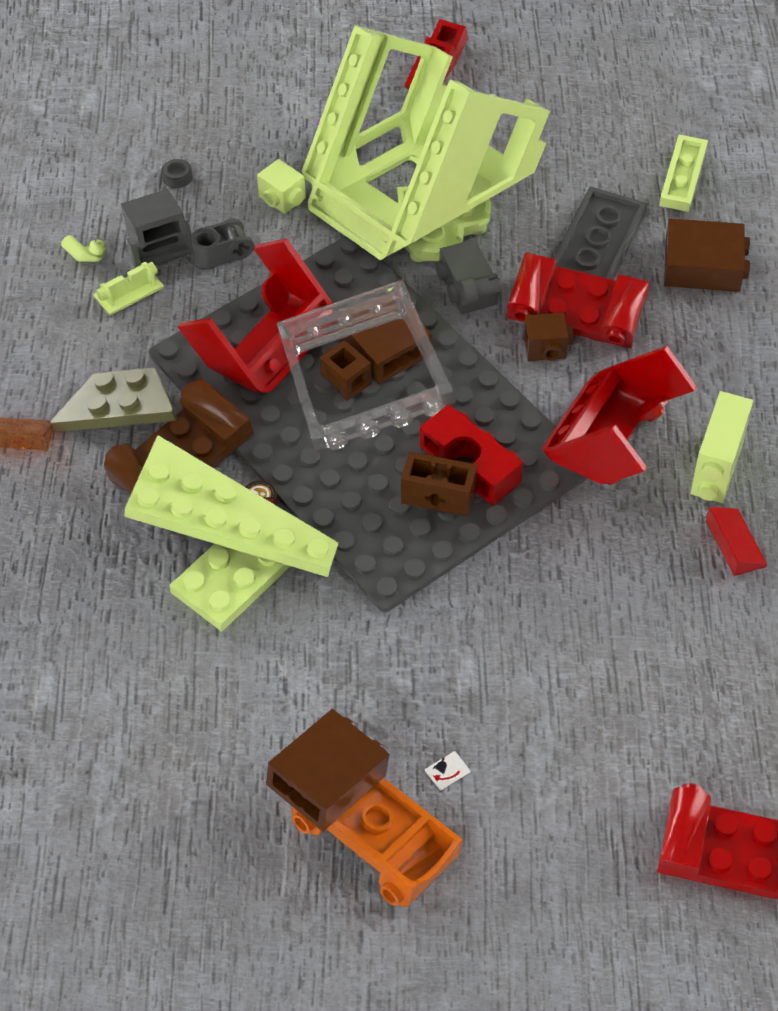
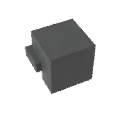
(156, 228)

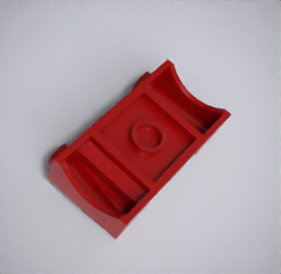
(591, 304)
(719, 845)

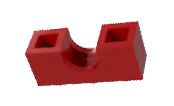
(454, 435)

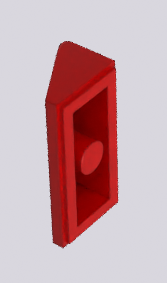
(734, 540)

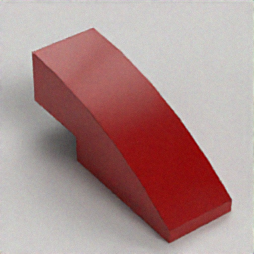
(448, 38)

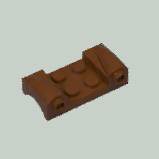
(204, 428)

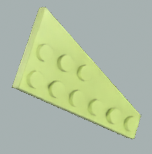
(200, 502)

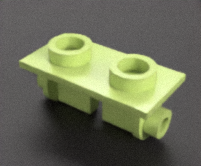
(126, 291)

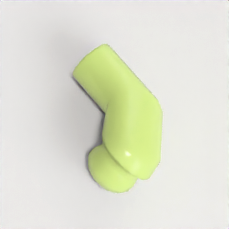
(93, 253)

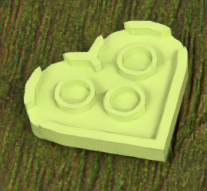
(451, 233)

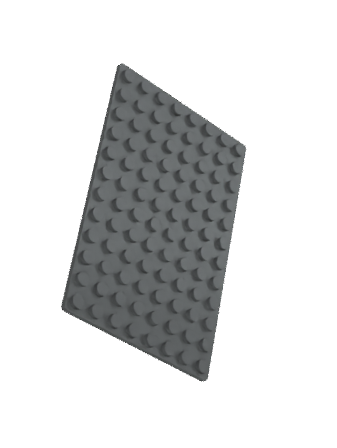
(357, 489)

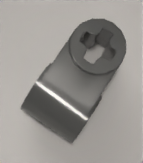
(218, 244)

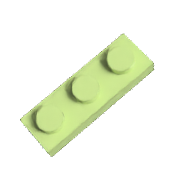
(683, 173)

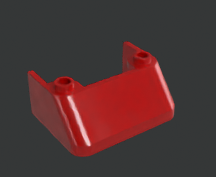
(260, 358)
(607, 410)

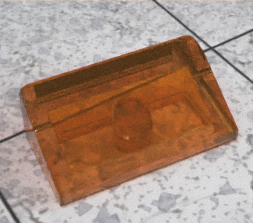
(25, 433)

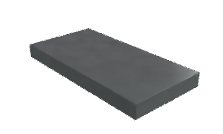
(600, 233)

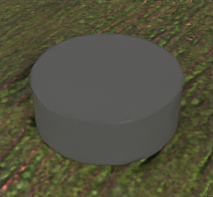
(177, 173)

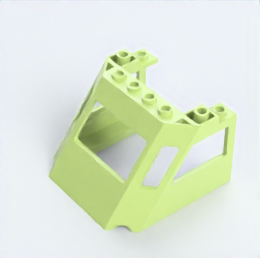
(441, 131)

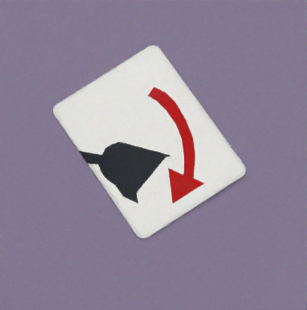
(447, 770)

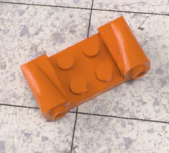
(395, 839)

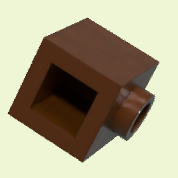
(547, 336)

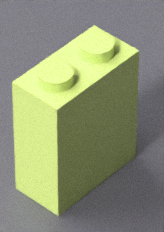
(721, 447)

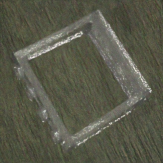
(349, 318)

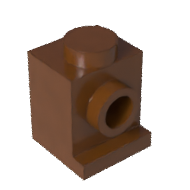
(346, 369)

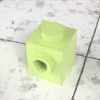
(281, 186)

